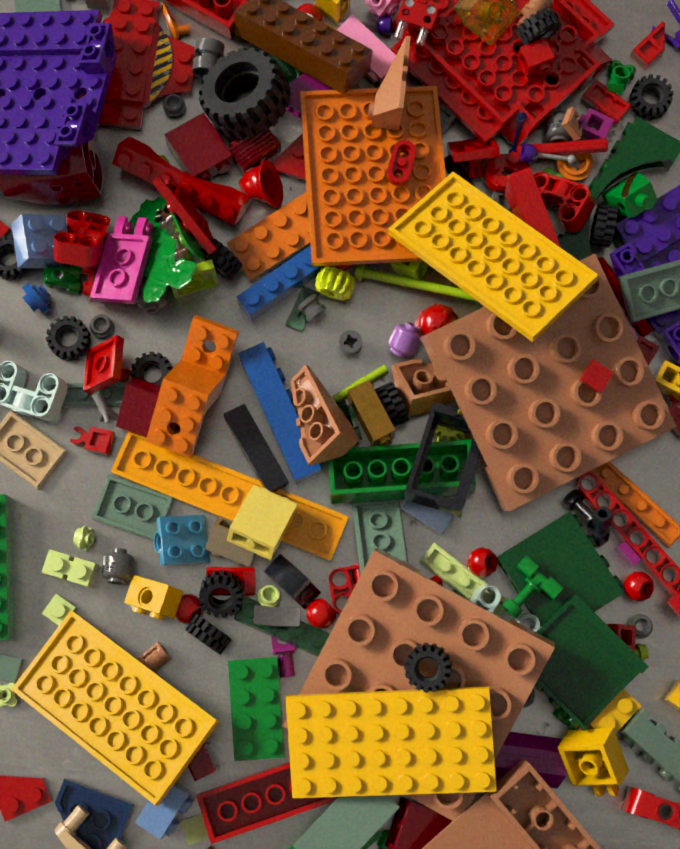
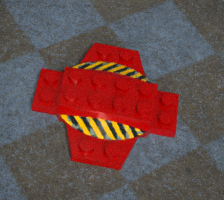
(146, 64)

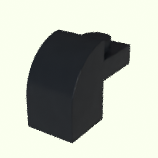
(292, 581)

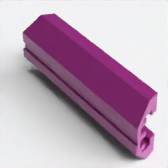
(538, 751)

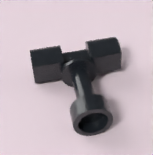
(598, 520)

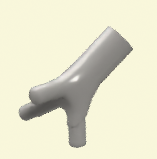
(104, 409)

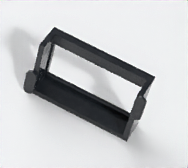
(446, 417)

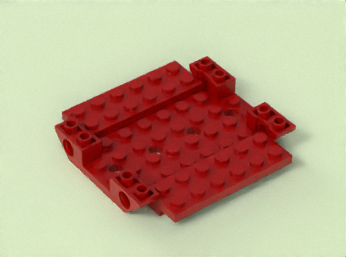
(486, 81)

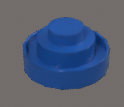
(36, 297)

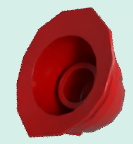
(263, 184)

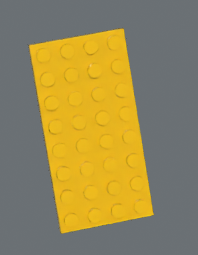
(493, 256)
(115, 707)
(391, 742)

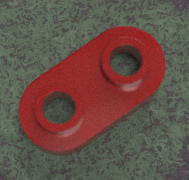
(401, 164)

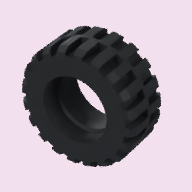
(232, 76)

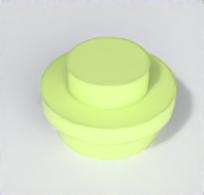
(268, 596)

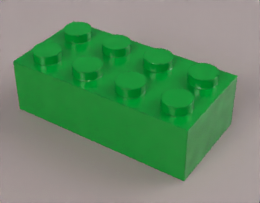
(256, 709)

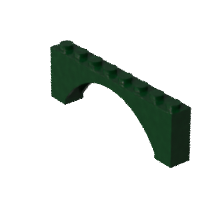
(640, 150)

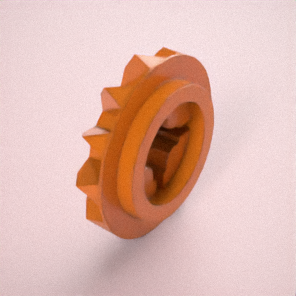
(584, 168)

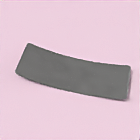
(276, 616)

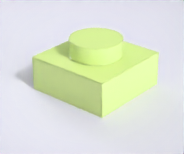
(58, 609)

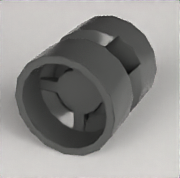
(206, 52)

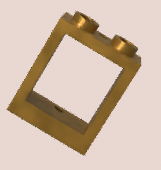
(371, 414)

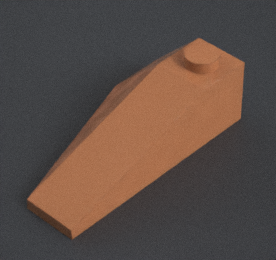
(389, 99)
(420, 386)
(322, 424)

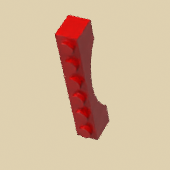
(212, 197)

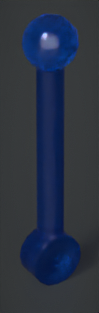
(520, 117)

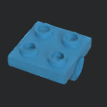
(181, 540)

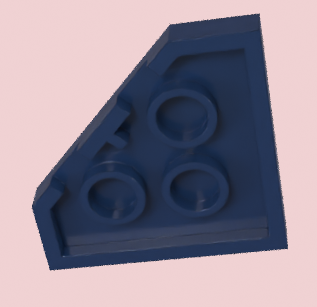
(106, 813)

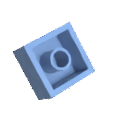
(35, 239)
(162, 819)

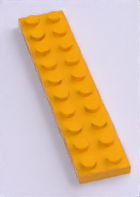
(223, 492)

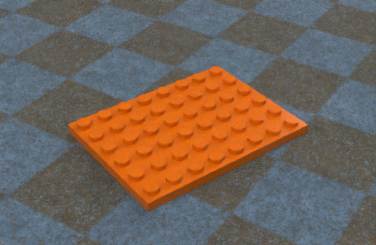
(347, 173)

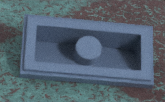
(430, 517)

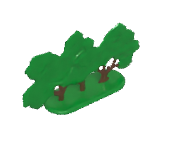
(161, 264)

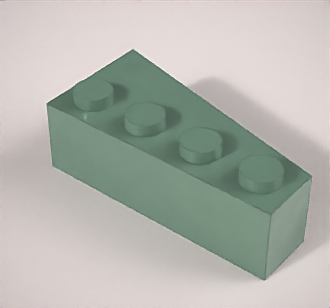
(653, 744)

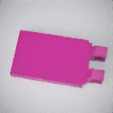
(123, 262)

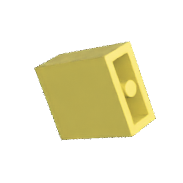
(261, 522)

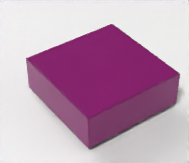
(628, 554)

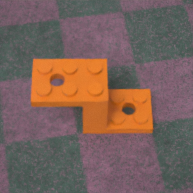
(192, 386)

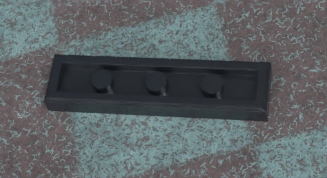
(256, 448)

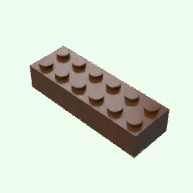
(303, 42)

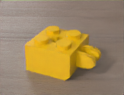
(594, 759)

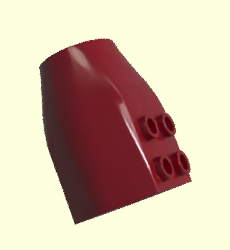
(77, 179)

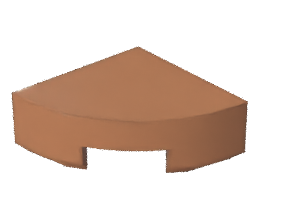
(571, 124)

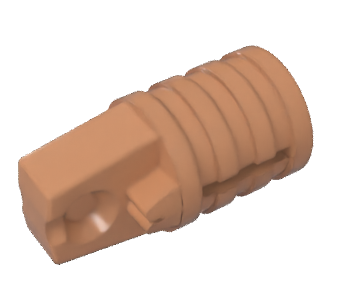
(534, 6)
(155, 657)

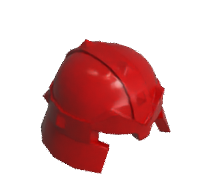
(434, 318)

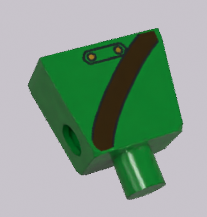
(631, 195)

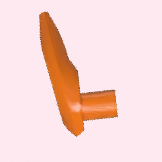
(172, 24)

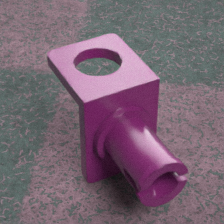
(285, 657)

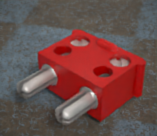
(417, 14)

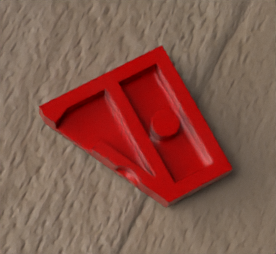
(22, 795)

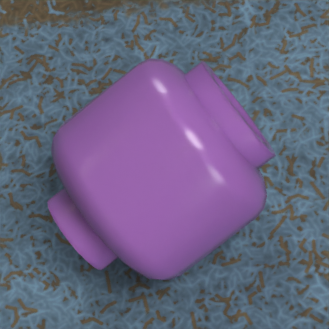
(405, 340)

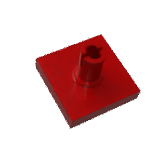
(472, 152)
(105, 365)

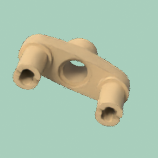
(67, 834)

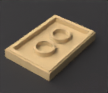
(28, 450)

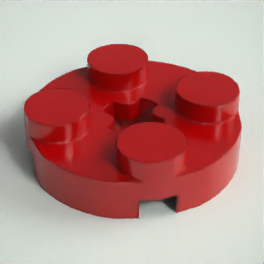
(498, 165)

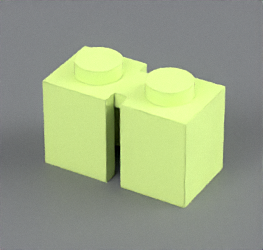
(76, 569)

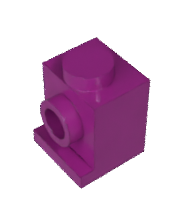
(596, 120)

